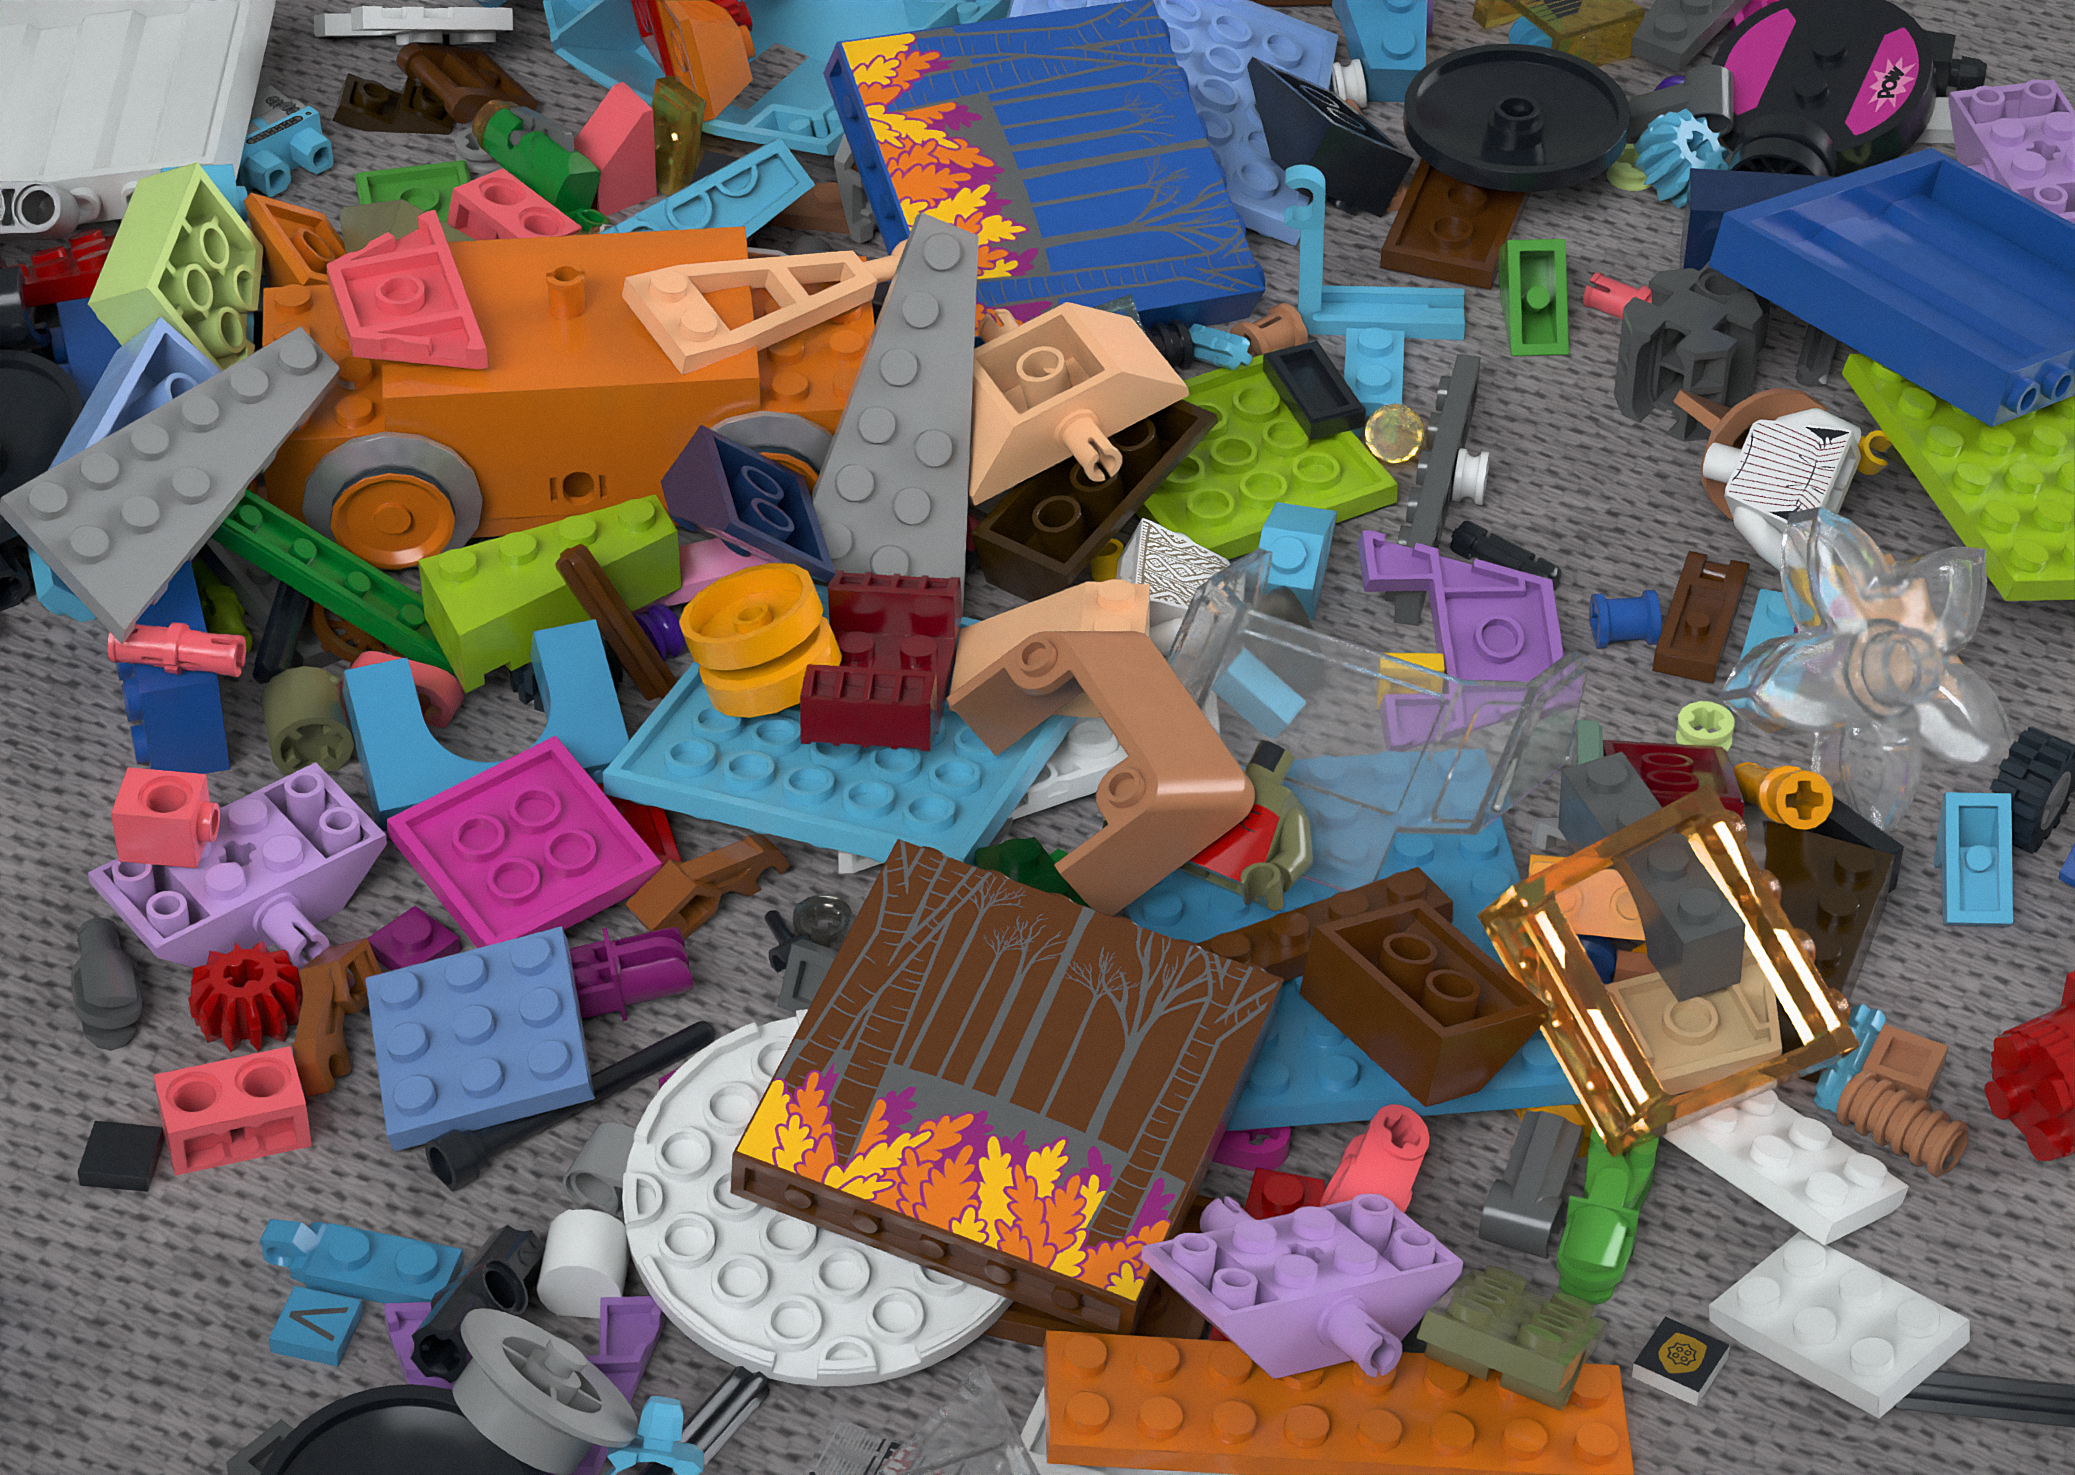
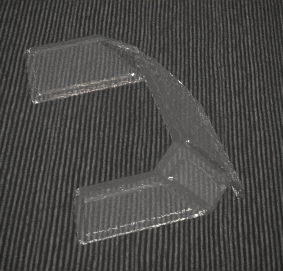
(1370, 733)

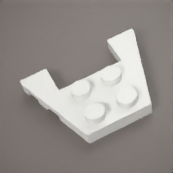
(418, 24)

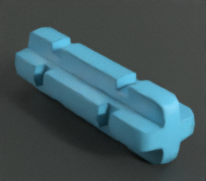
(1219, 347)
(1866, 1026)

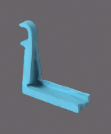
(1332, 309)

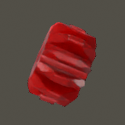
(246, 995)

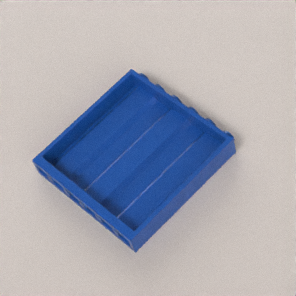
(1923, 276)

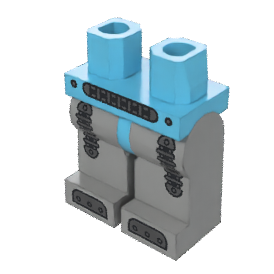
(279, 139)

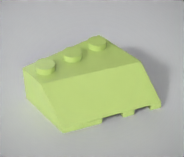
(182, 260)

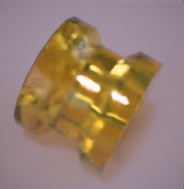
(1392, 444)

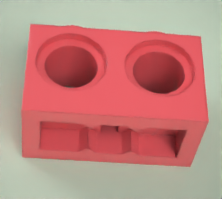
(505, 209)
(232, 1110)

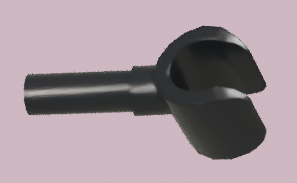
(779, 955)

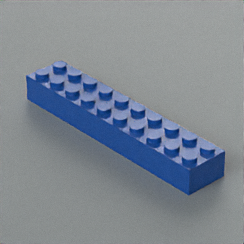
(177, 713)

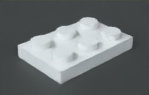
(1793, 1166)
(1840, 1324)

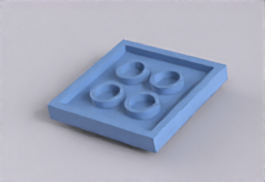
(478, 1038)

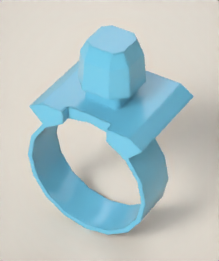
(659, 1429)

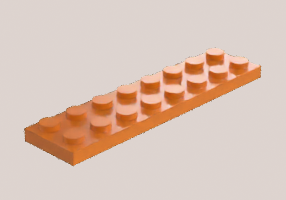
(1220, 1413)

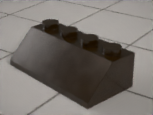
(1063, 519)

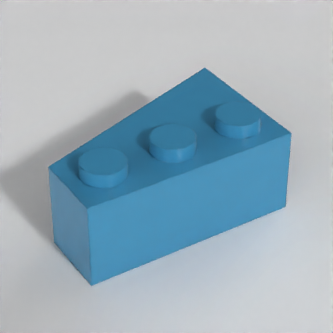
(1388, 42)

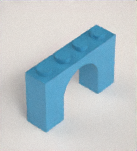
(409, 766)

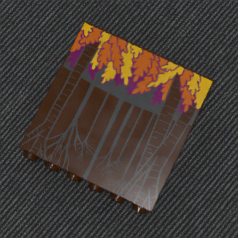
(1007, 1088)

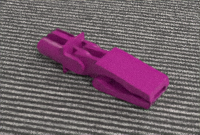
(630, 971)

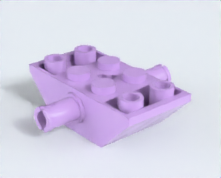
(2020, 140)
(268, 877)
(1310, 1282)

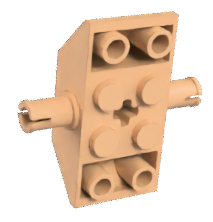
(1059, 393)

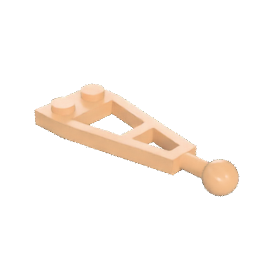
(695, 336)

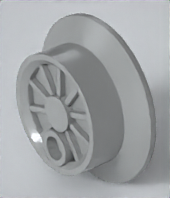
(538, 1394)

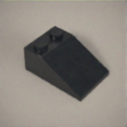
(1323, 131)

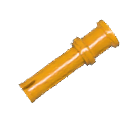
(1786, 793)

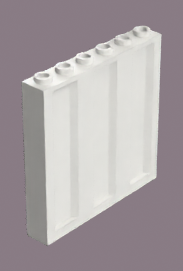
(123, 90)

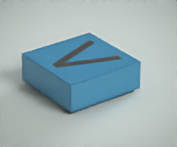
(316, 1326)

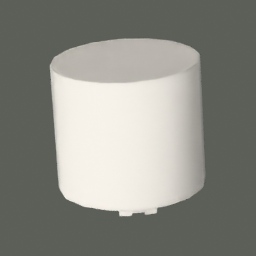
(582, 1262)

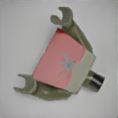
(1269, 846)

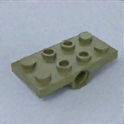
(1503, 1327)

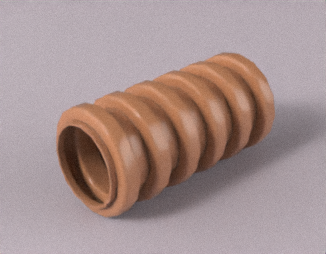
(1902, 1122)

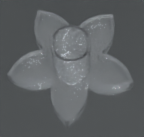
(1874, 665)

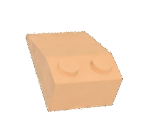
(1084, 607)

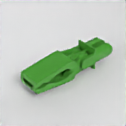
(1605, 1221)

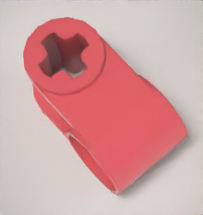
(1382, 1159)

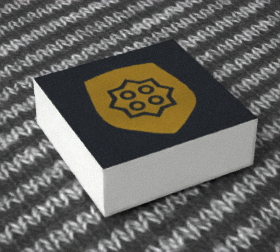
(1680, 1361)

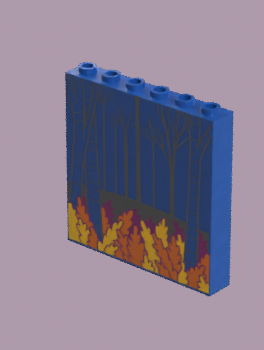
(1058, 149)

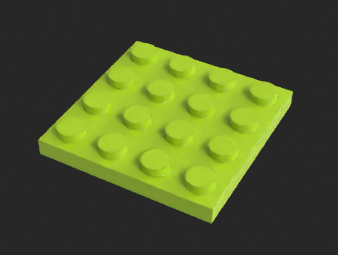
(1260, 459)

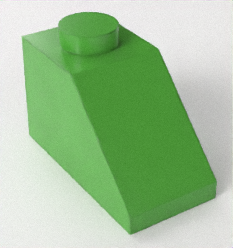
(1534, 296)

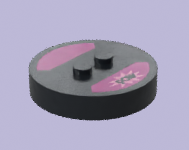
(1842, 64)

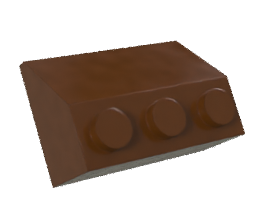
(1419, 999)

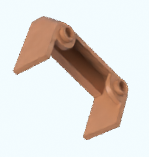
(1160, 801)

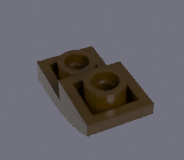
(375, 108)

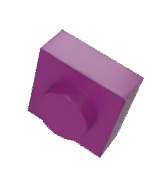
(412, 940)

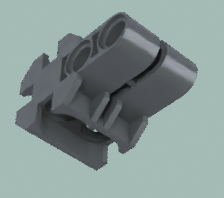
(1696, 338)

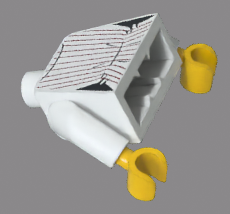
(1789, 468)

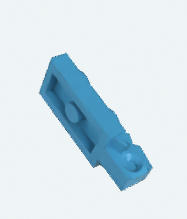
(360, 1261)

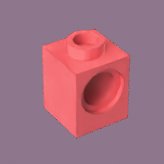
(164, 818)

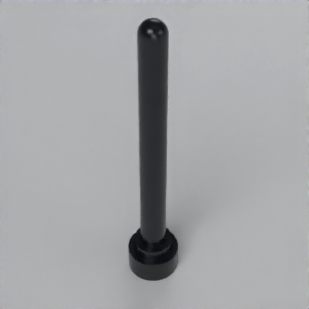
(460, 1156)

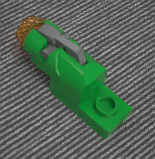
(541, 158)

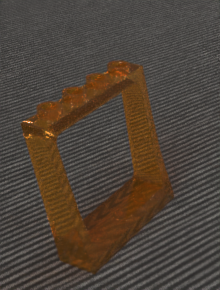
(1582, 1017)

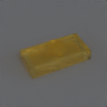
(677, 133)

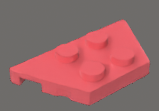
(407, 300)

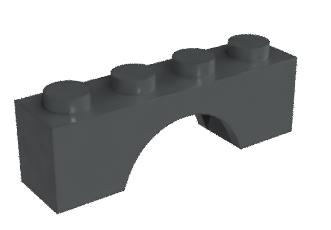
(1686, 918)

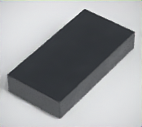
(1313, 390)

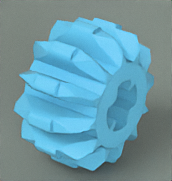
(1672, 148)

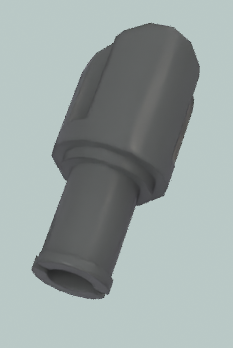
(105, 986)

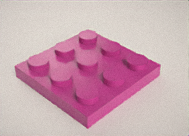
(523, 847)

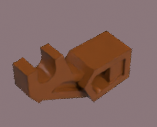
(690, 891)
(327, 997)

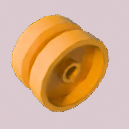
(757, 637)

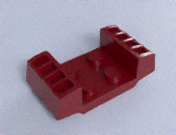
(894, 664)

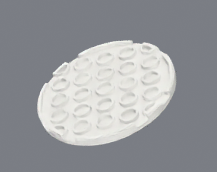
(760, 1281)

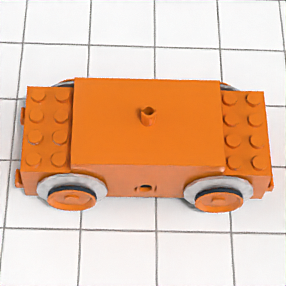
(567, 412)

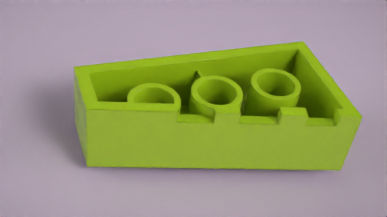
(500, 591)

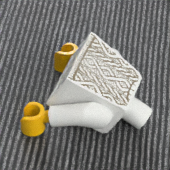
(1166, 562)

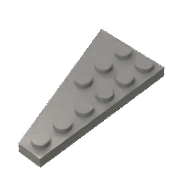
(901, 451)
(157, 490)

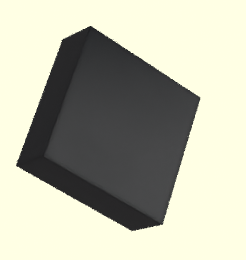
(121, 1156)

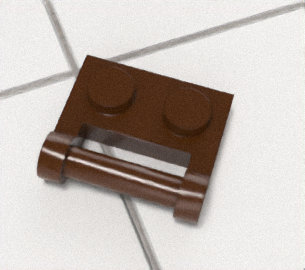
(461, 78)

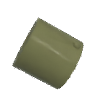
(306, 720)

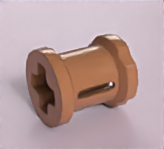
(1277, 330)

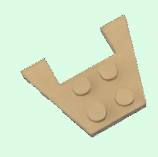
(1704, 1035)

